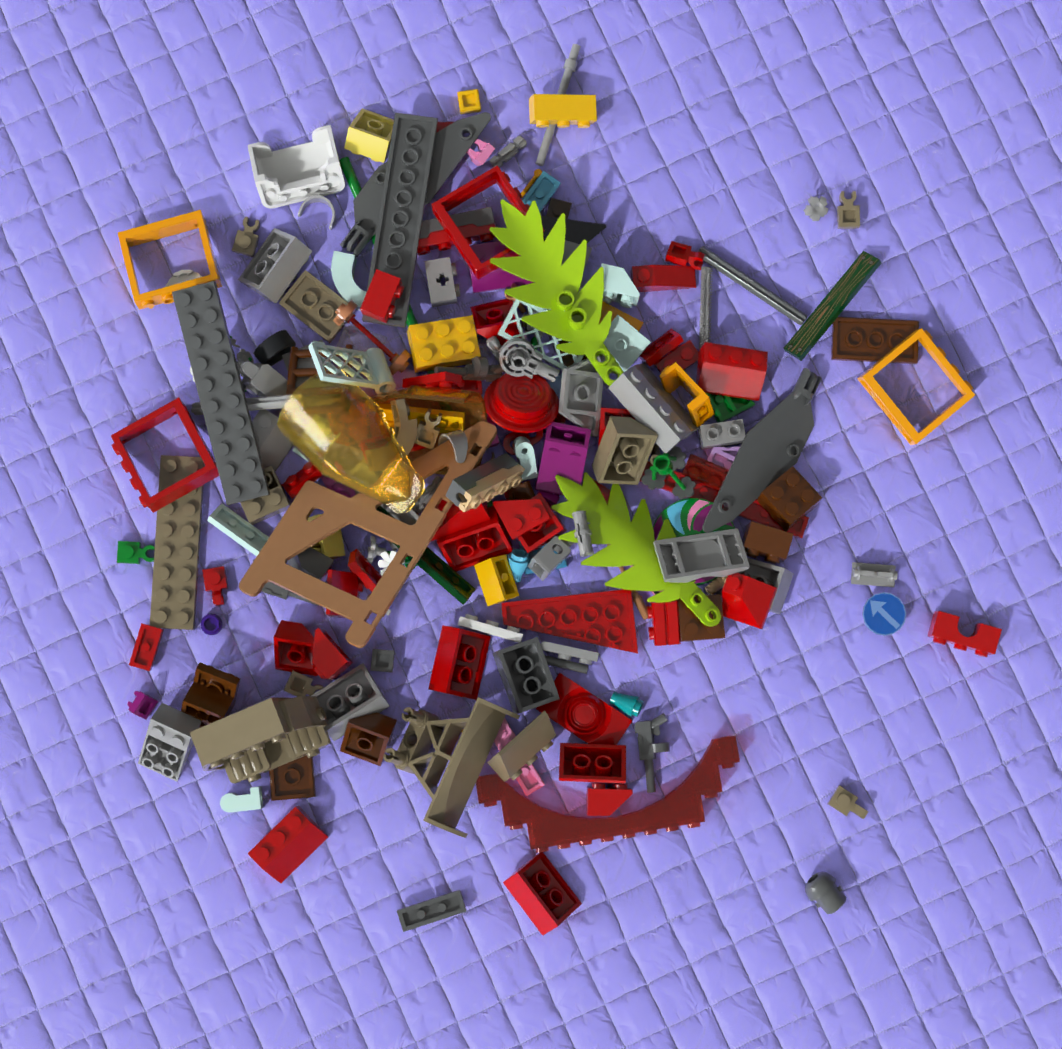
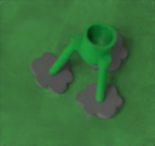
(665, 465)

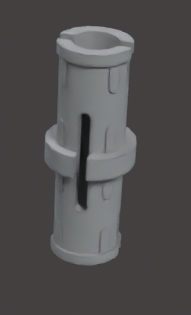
(582, 533)

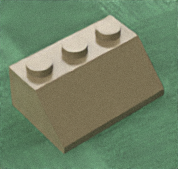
(623, 451)
(523, 748)

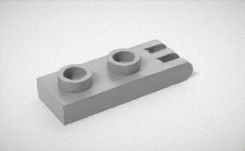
(567, 652)

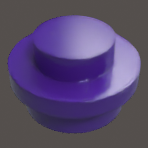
(211, 624)

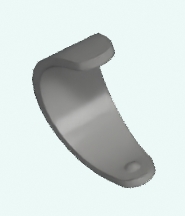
(318, 198)
(459, 443)

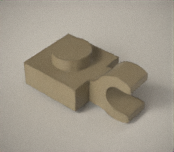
(845, 802)

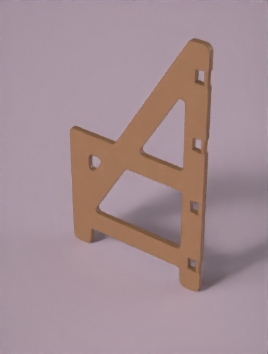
(297, 534)

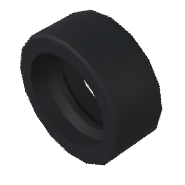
(273, 348)

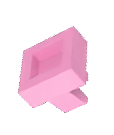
(485, 150)

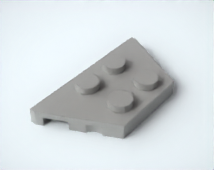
(582, 395)

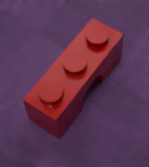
(945, 629)

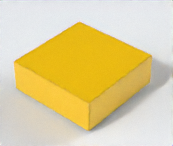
(469, 101)

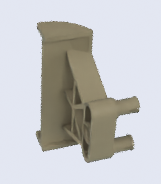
(464, 764)

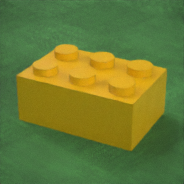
(443, 343)

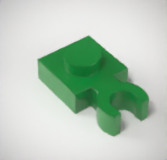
(131, 552)

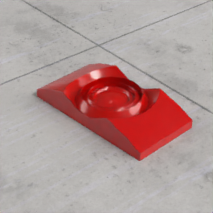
(585, 714)

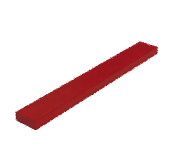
(753, 512)

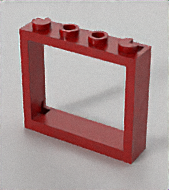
(461, 195)
(181, 487)

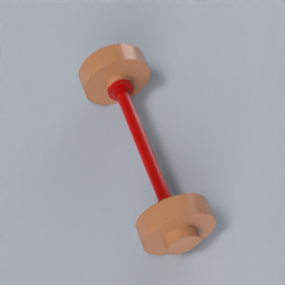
(344, 313)

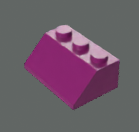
(498, 278)

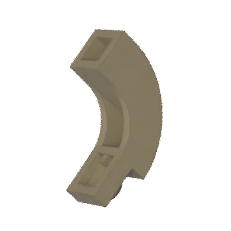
(404, 429)

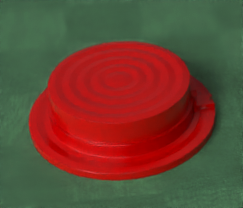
(521, 403)

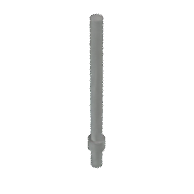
(570, 67)

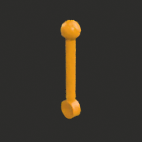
(537, 173)

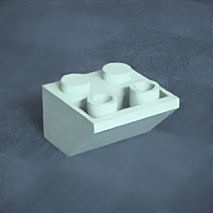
(619, 287)

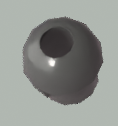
(824, 891)

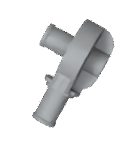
(524, 361)

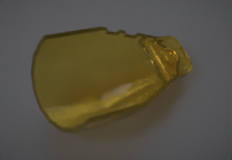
(350, 442)

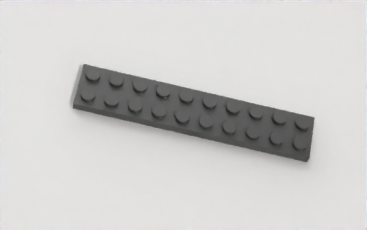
(403, 206)
(221, 393)

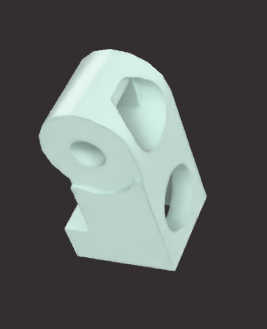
(525, 457)
(234, 803)

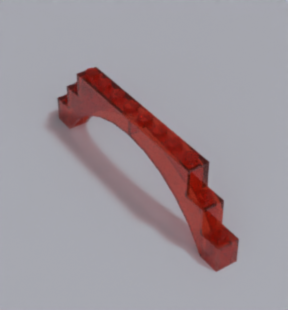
(677, 808)

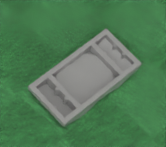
(701, 556)

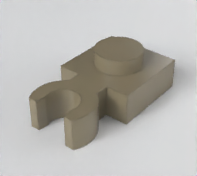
(848, 215)
(246, 240)
(428, 431)
(300, 685)

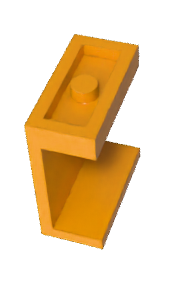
(700, 407)

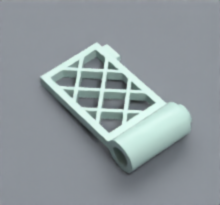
(373, 367)

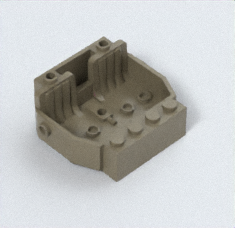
(262, 737)

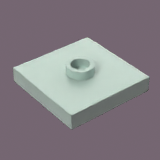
(625, 342)

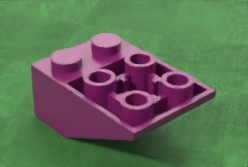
(562, 455)

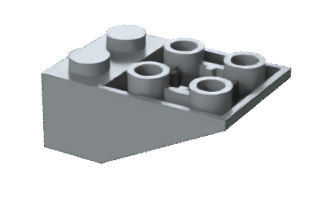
(168, 741)

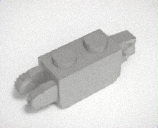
(261, 379)

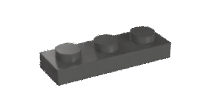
(431, 910)

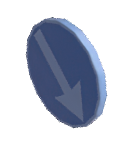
(884, 614)

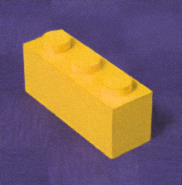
(562, 110)

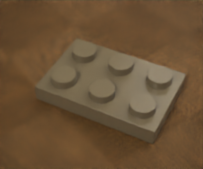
(314, 305)

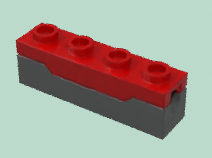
(472, 224)

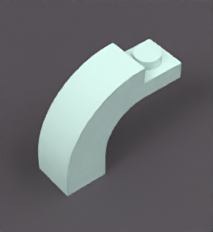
(343, 276)

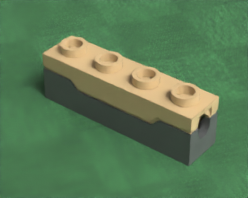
(485, 482)

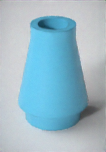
(518, 562)

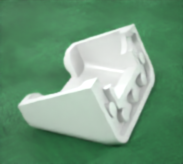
(297, 171)

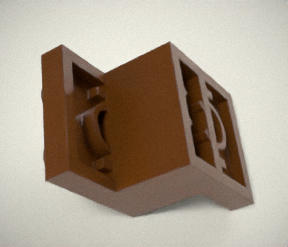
(211, 694)

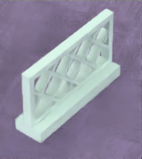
(513, 311)

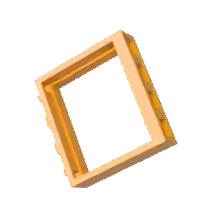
(161, 230)
(889, 407)

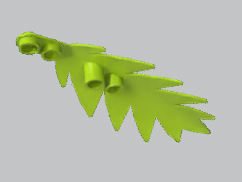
(556, 287)
(629, 545)

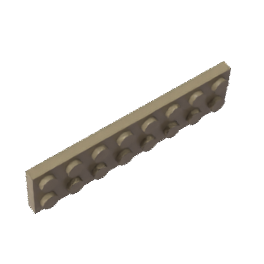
(177, 549)

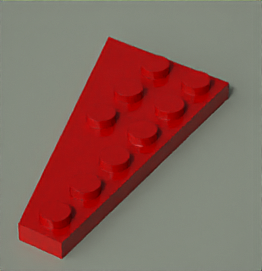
(590, 618)

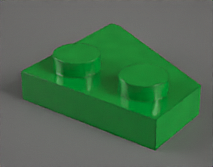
(728, 407)

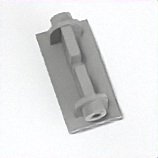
(873, 574)

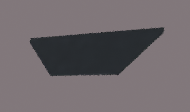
(575, 230)

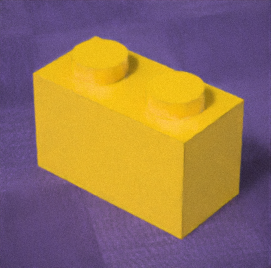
(496, 580)

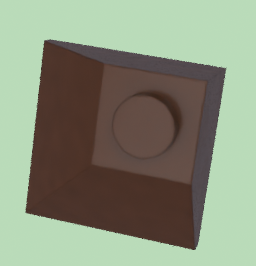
(368, 737)

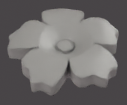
(816, 208)

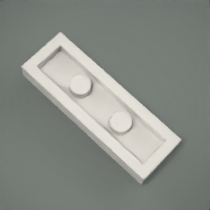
(491, 628)

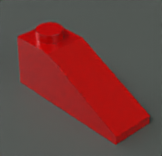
(662, 277)

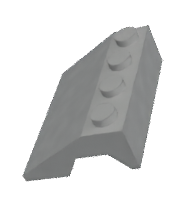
(653, 406)

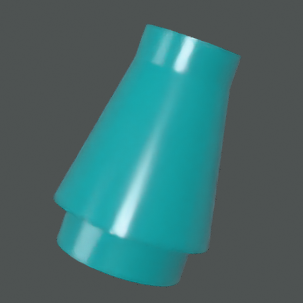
(627, 703)

